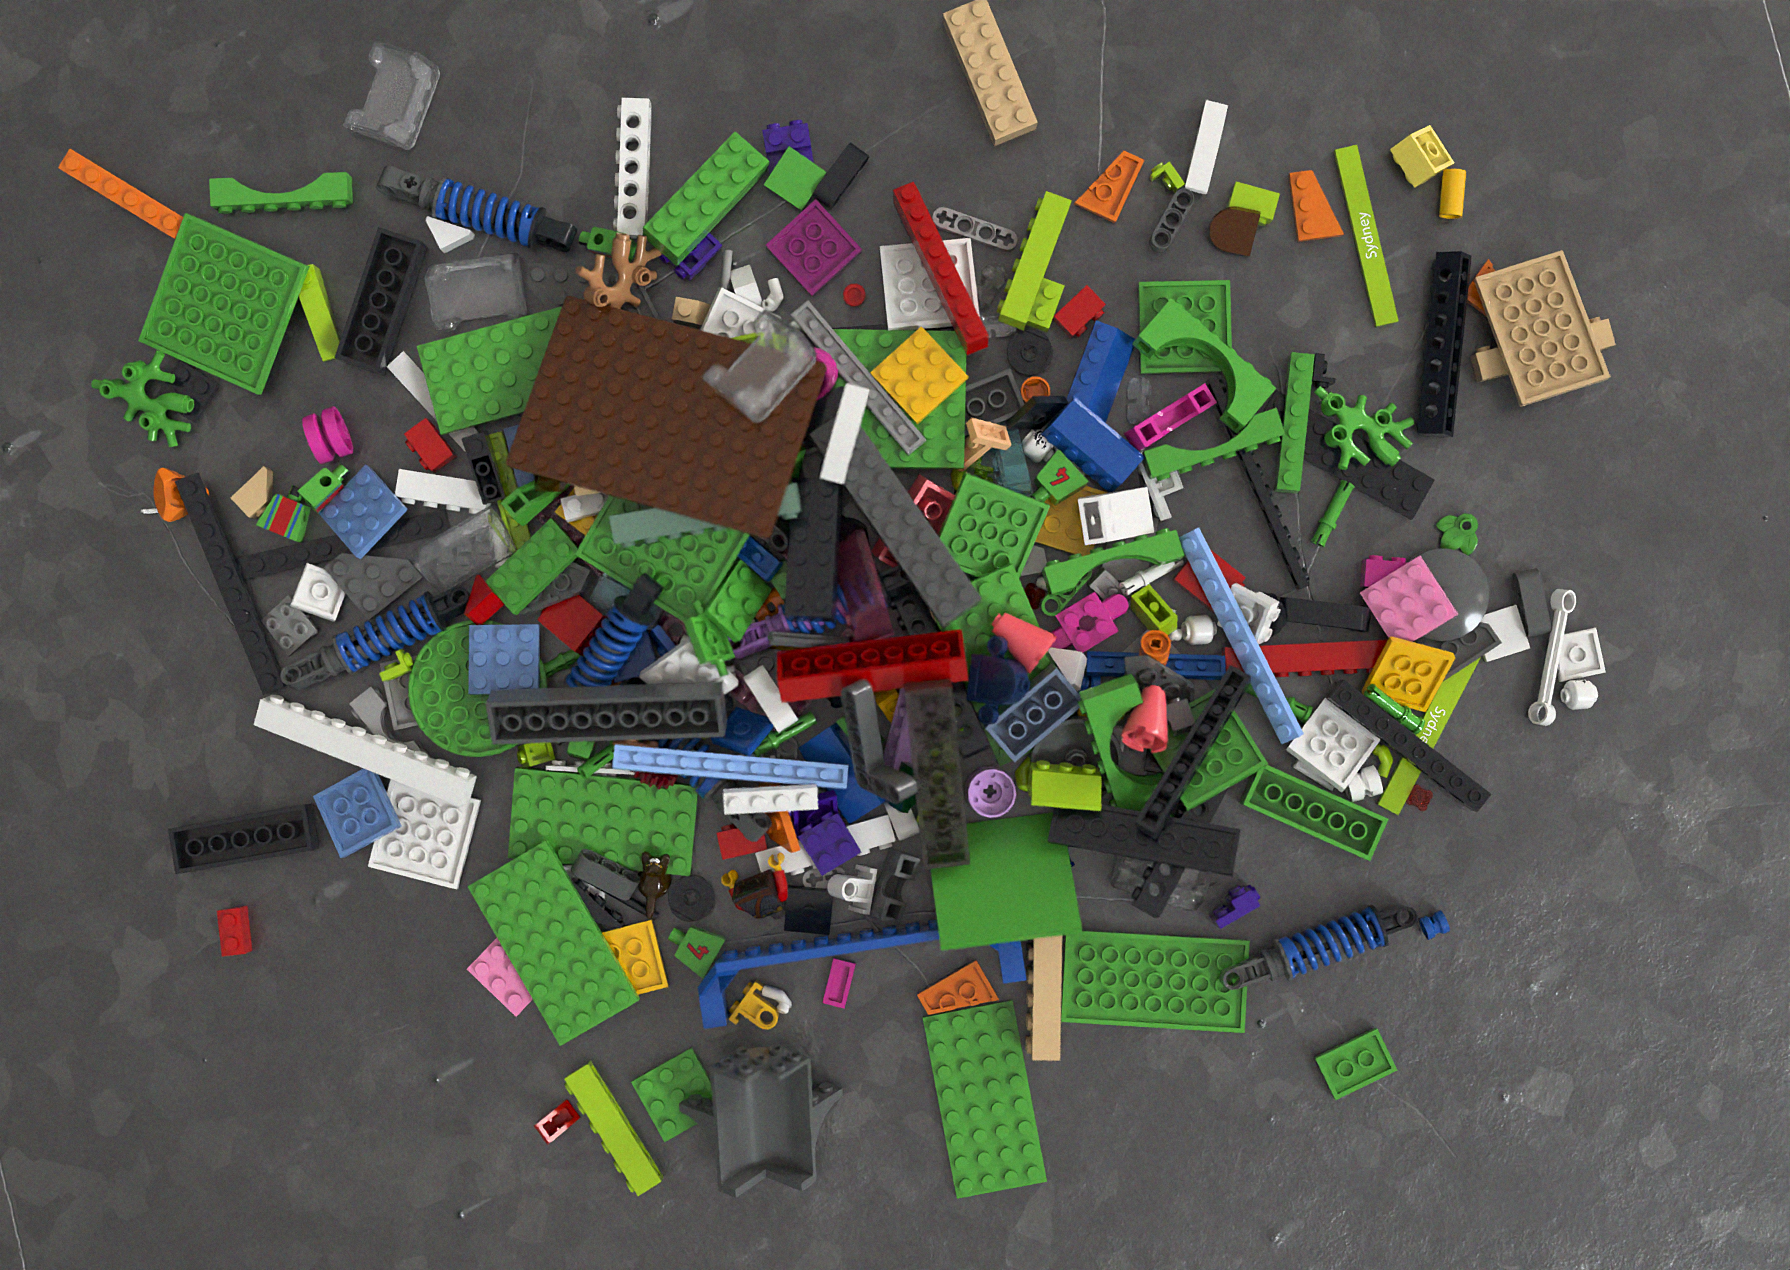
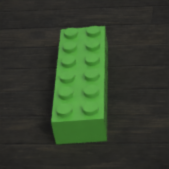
(705, 198)
(1314, 811)

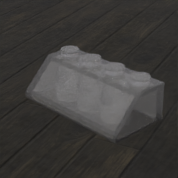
(464, 550)

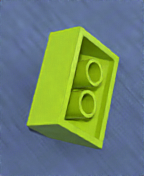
(1064, 785)

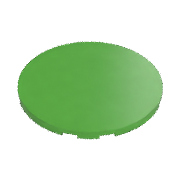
(441, 697)

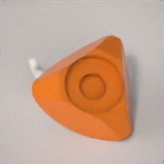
(167, 496)

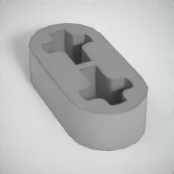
(821, 883)

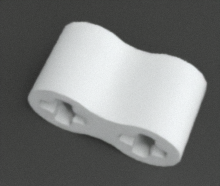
(903, 823)

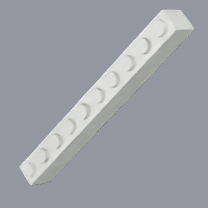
(365, 750)

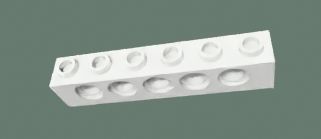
(641, 110)

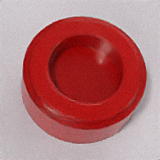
(854, 295)

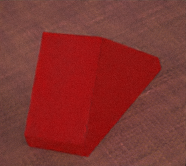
(482, 602)
(556, 1121)

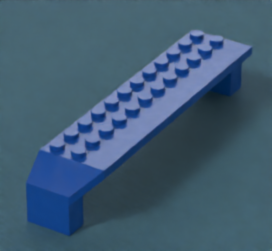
(713, 986)

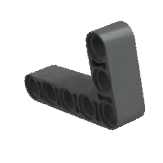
(867, 748)

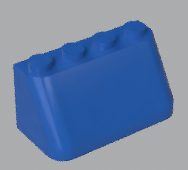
(834, 748)

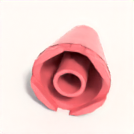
(1025, 641)
(1148, 722)

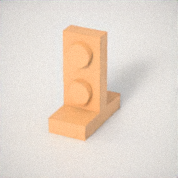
(981, 438)

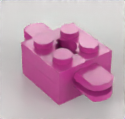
(1088, 621)

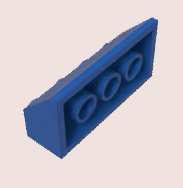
(1101, 368)
(1092, 445)

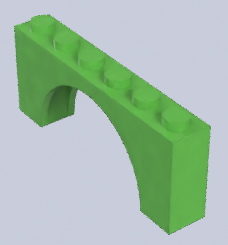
(1245, 385)
(1104, 708)

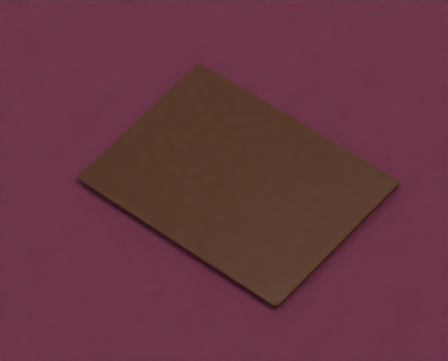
(634, 420)

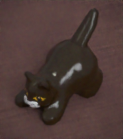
(653, 879)

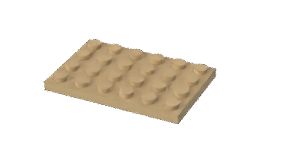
(1541, 328)

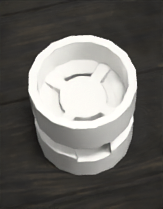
(1364, 783)

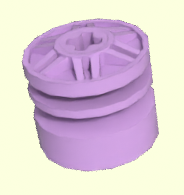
(997, 802)

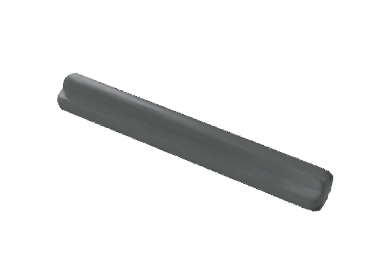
(803, 639)

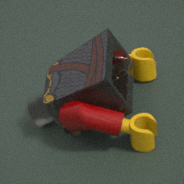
(762, 893)

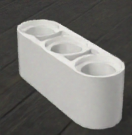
(769, 698)

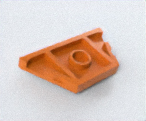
(781, 827)

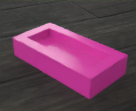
(839, 983)

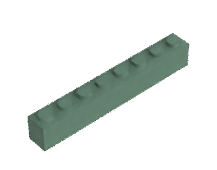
(655, 522)

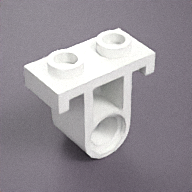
(855, 888)

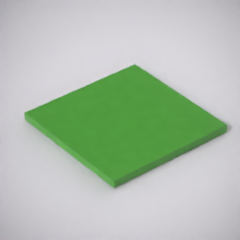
(1010, 890)

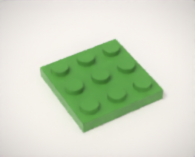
(669, 1085)

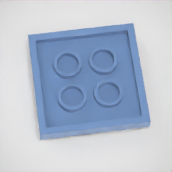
(363, 511)
(503, 657)
(357, 811)

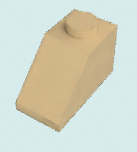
(690, 312)
(255, 494)

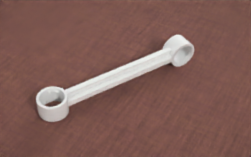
(1562, 603)

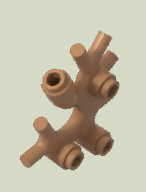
(628, 273)

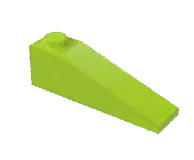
(319, 313)

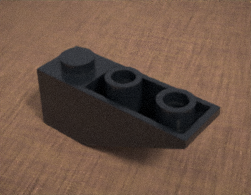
(484, 466)
(595, 903)

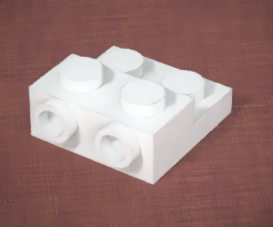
(1258, 611)

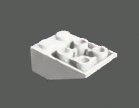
(1115, 515)

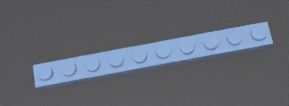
(1240, 636)
(729, 766)

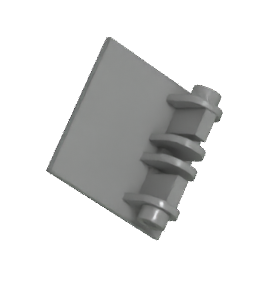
(289, 625)

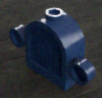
(996, 680)

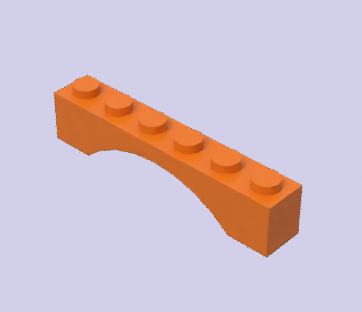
(121, 193)

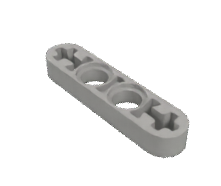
(973, 232)

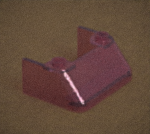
(862, 589)

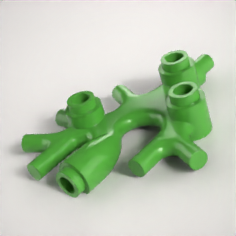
(133, 392)
(1373, 425)

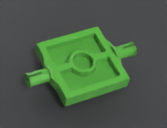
(708, 640)

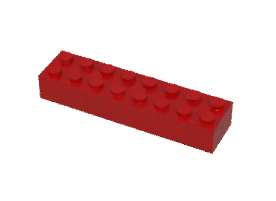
(881, 662)

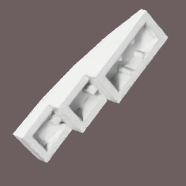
(1206, 147)
(844, 433)

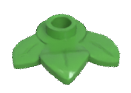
(1455, 535)

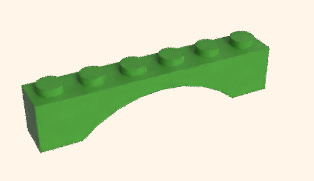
(328, 189)
(1294, 423)
(1168, 459)
(526, 502)
(1158, 549)

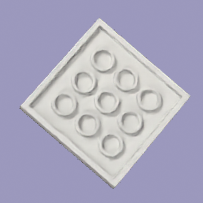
(909, 291)
(431, 839)

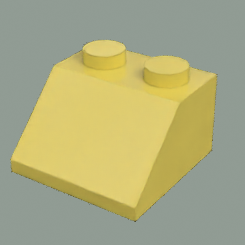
(1421, 156)

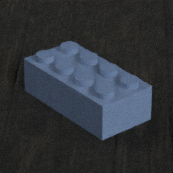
(1039, 712)

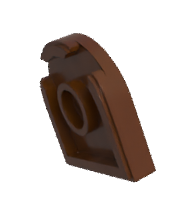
(1234, 229)

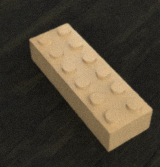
(989, 71)
(1044, 998)

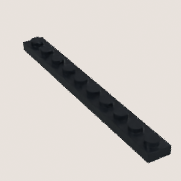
(1263, 493)
(332, 546)
(230, 583)

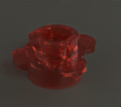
(1038, 595)
(1425, 800)

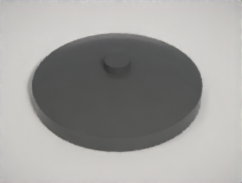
(1464, 587)
(1072, 745)

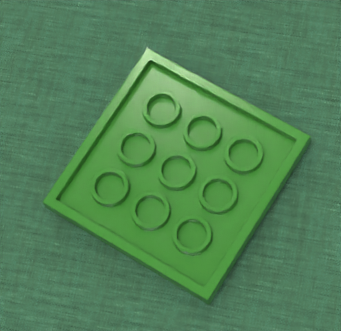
(1202, 299)
(991, 526)
(1227, 763)

